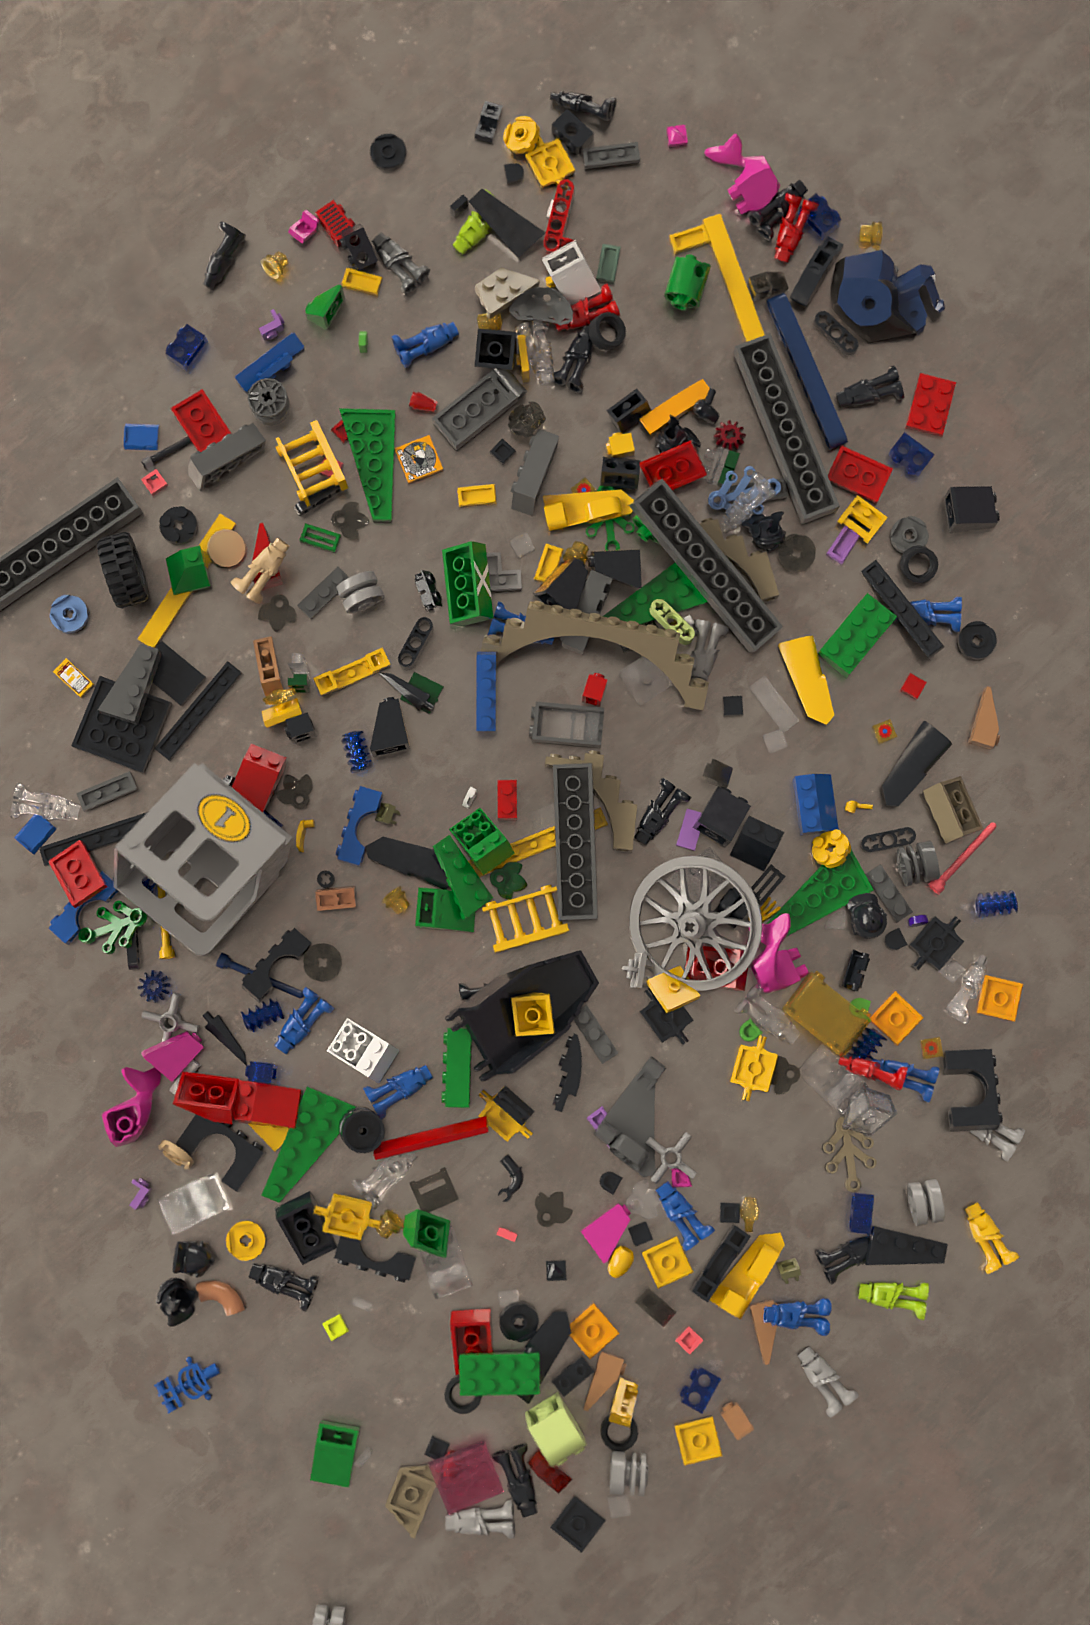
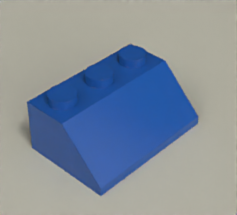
(815, 803)

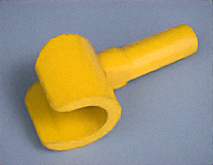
(852, 805)

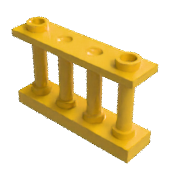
(322, 449)
(539, 932)

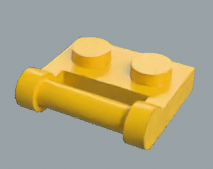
(864, 514)

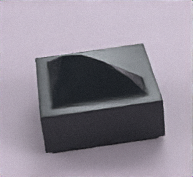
(556, 1270)

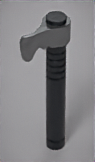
(148, 461)

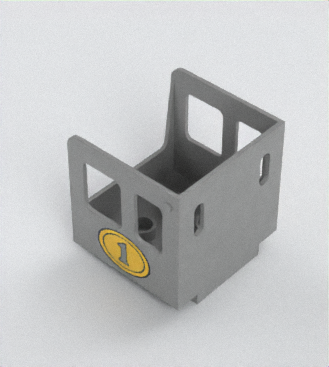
(221, 841)

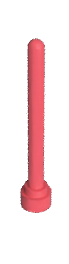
(938, 885)

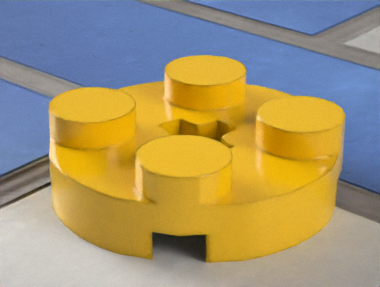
(527, 141)
(824, 841)
(254, 1248)

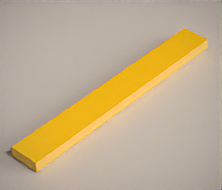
(733, 277)
(172, 603)
(538, 843)

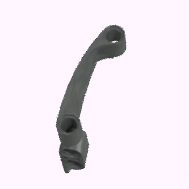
(632, 1121)

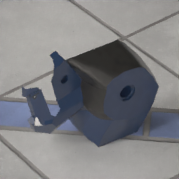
(879, 302)

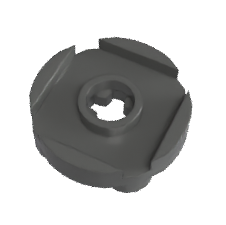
(906, 525)

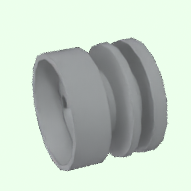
(628, 1473)

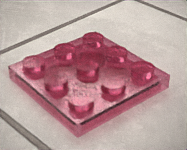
(466, 1477)

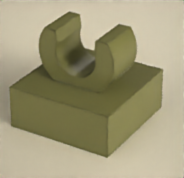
(385, 813)
(789, 1269)

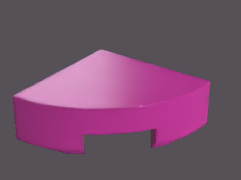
(679, 1178)

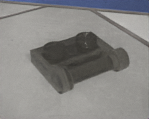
(437, 1197)

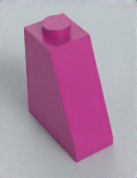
(174, 1054)
(607, 1230)

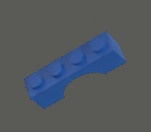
(486, 691)
(366, 802)
(67, 924)

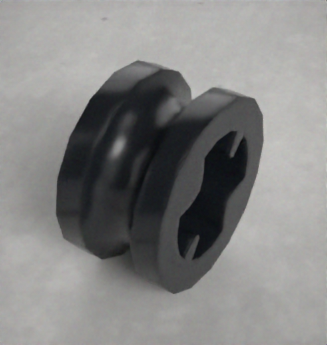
(319, 879)

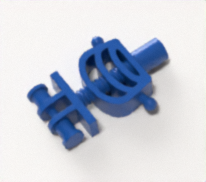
(203, 1376)

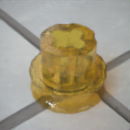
(870, 233)
(275, 264)
(492, 324)
(578, 550)
(396, 900)
(389, 1224)

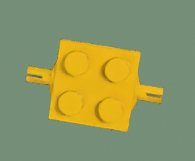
(550, 162)
(754, 1068)
(500, 1120)
(347, 1216)

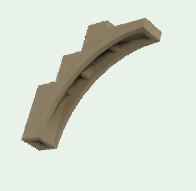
(755, 567)
(621, 815)

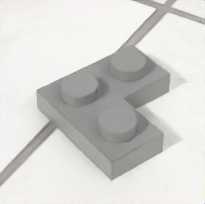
(499, 579)

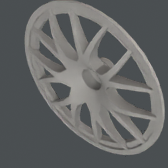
(701, 916)

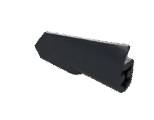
(917, 759)
(408, 860)
(549, 1342)

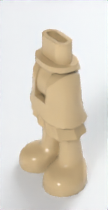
(268, 564)

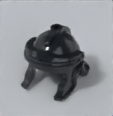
(674, 436)
(766, 530)
(863, 910)
(192, 1258)
(176, 1300)

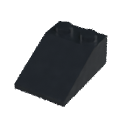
(304, 1228)

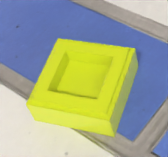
(335, 1327)

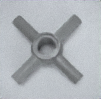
(172, 1013)
(665, 1165)

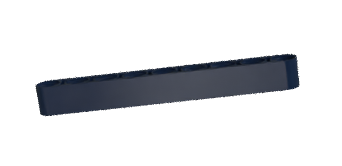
(806, 371)

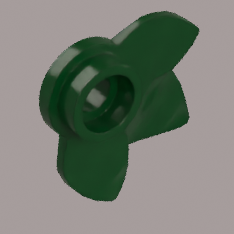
(511, 880)

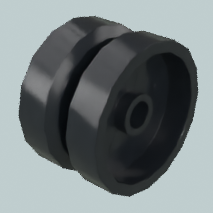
(729, 899)
(372, 1127)

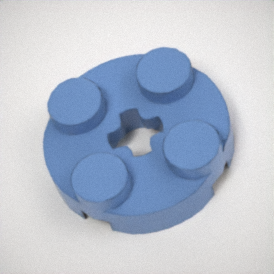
(70, 603)

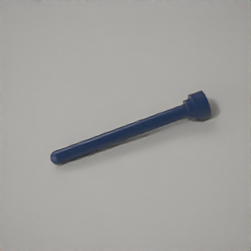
(226, 962)

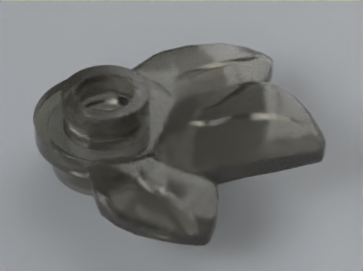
(352, 520)
(277, 615)
(293, 789)
(780, 1078)
(554, 1207)

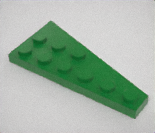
(373, 444)
(670, 586)
(825, 893)
(314, 1131)

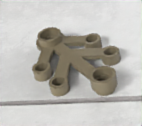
(849, 1151)

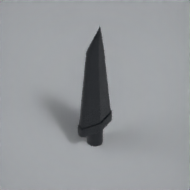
(414, 695)
(221, 1032)

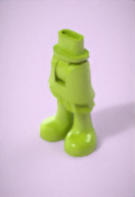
(471, 232)
(887, 1296)

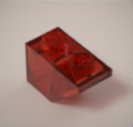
(552, 1476)

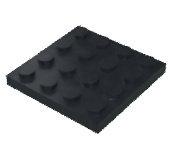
(117, 739)

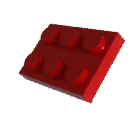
(931, 404)
(200, 420)
(674, 466)
(859, 474)
(77, 874)

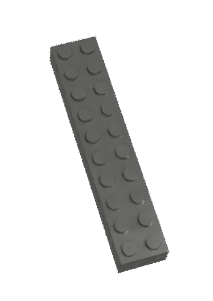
(786, 428)
(65, 540)
(705, 565)

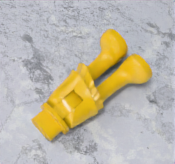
(983, 1230)

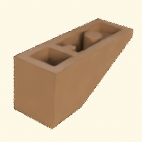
(267, 665)
(986, 725)
(764, 1331)
(605, 1375)
(736, 1420)

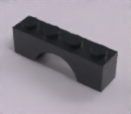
(292, 946)
(351, 1251)
(719, 1263)

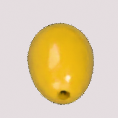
(620, 1261)

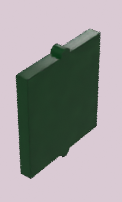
(427, 686)

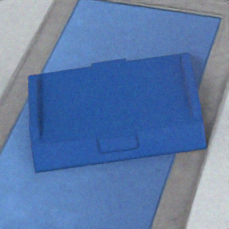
(141, 437)
(35, 833)

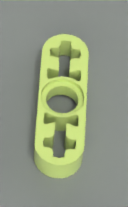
(666, 608)

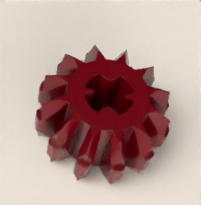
(724, 431)

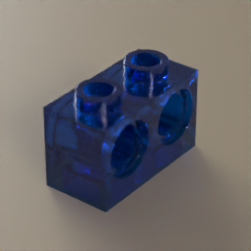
(816, 218)
(190, 349)
(914, 450)
(261, 1072)
(861, 1213)
(705, 1391)

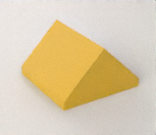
(532, 1014)

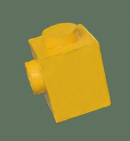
(620, 445)

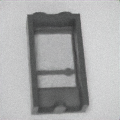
(567, 724)

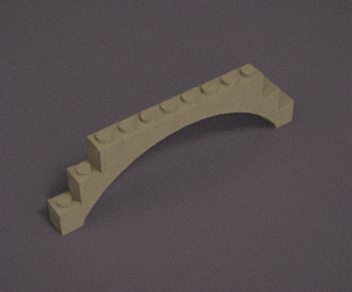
(649, 641)

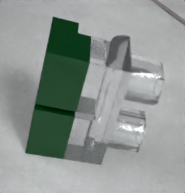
(723, 462)
(301, 674)

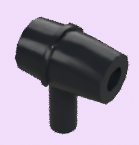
(705, 410)

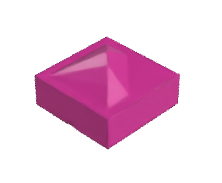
(677, 136)

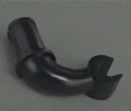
(516, 1175)

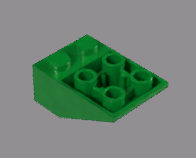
(482, 841)
(439, 911)
(334, 1453)

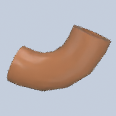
(222, 1293)

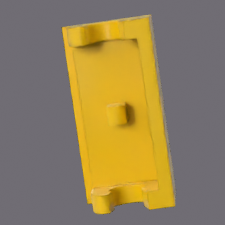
(623, 1403)

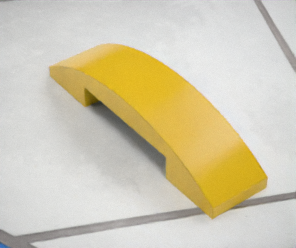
(352, 673)

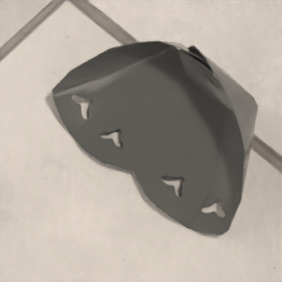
(542, 309)

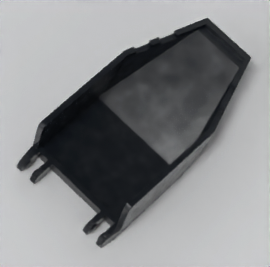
(491, 1018)

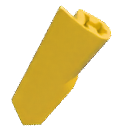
(589, 507)
(806, 672)
(748, 1274)

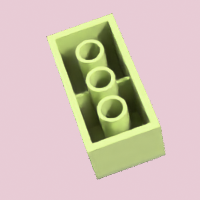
(555, 1430)

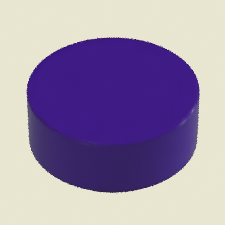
(918, 920)

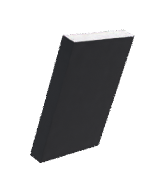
(176, 675)

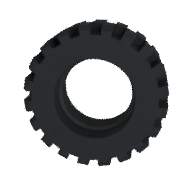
(122, 570)

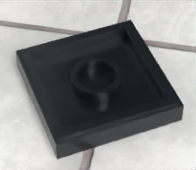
(578, 1523)

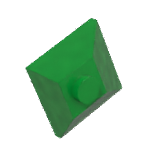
(325, 306)
(188, 570)
(427, 1232)

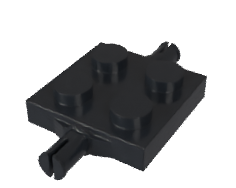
(936, 943)
(666, 1024)

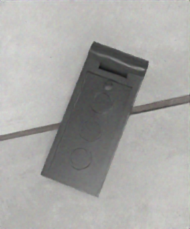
(478, 406)

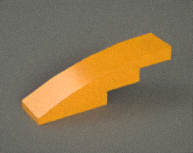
(676, 406)

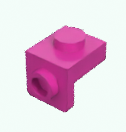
(305, 227)

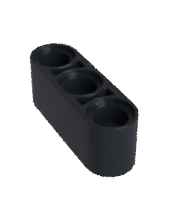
(416, 634)

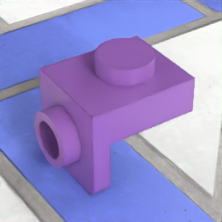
(272, 329)
(141, 1198)

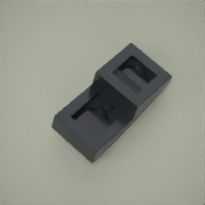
(488, 121)

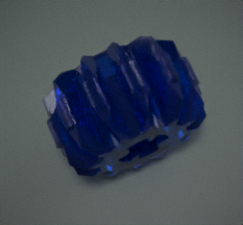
(149, 982)

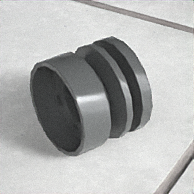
(274, 410)
(918, 863)

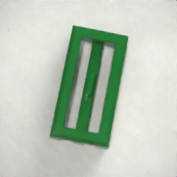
(315, 544)

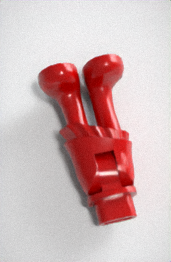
(791, 234)
(581, 312)
(872, 1070)

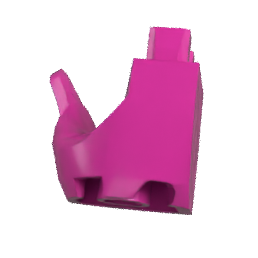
(757, 181)
(773, 967)
(127, 1120)

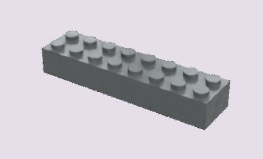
(575, 841)

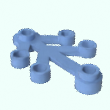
(725, 498)

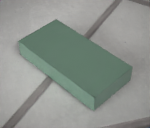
(608, 263)

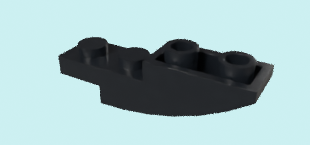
(816, 270)
(571, 1064)

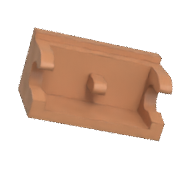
(335, 898)

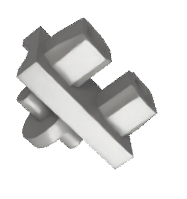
(636, 970)

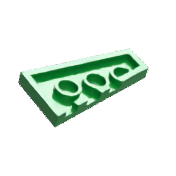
(465, 883)

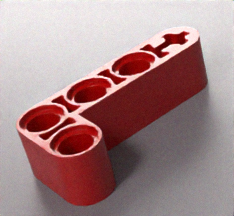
(562, 217)

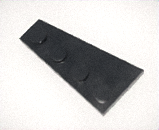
(509, 225)
(898, 1248)

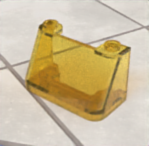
(826, 1014)

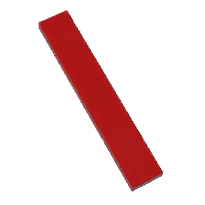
(432, 1137)

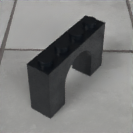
(981, 1065)
(247, 1153)

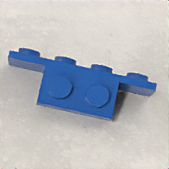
(270, 362)

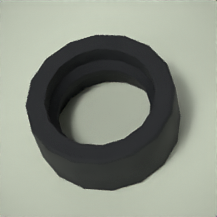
(619, 328)
(931, 570)
(452, 1405)
(621, 1446)

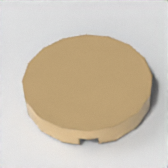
(226, 548)
(176, 1154)

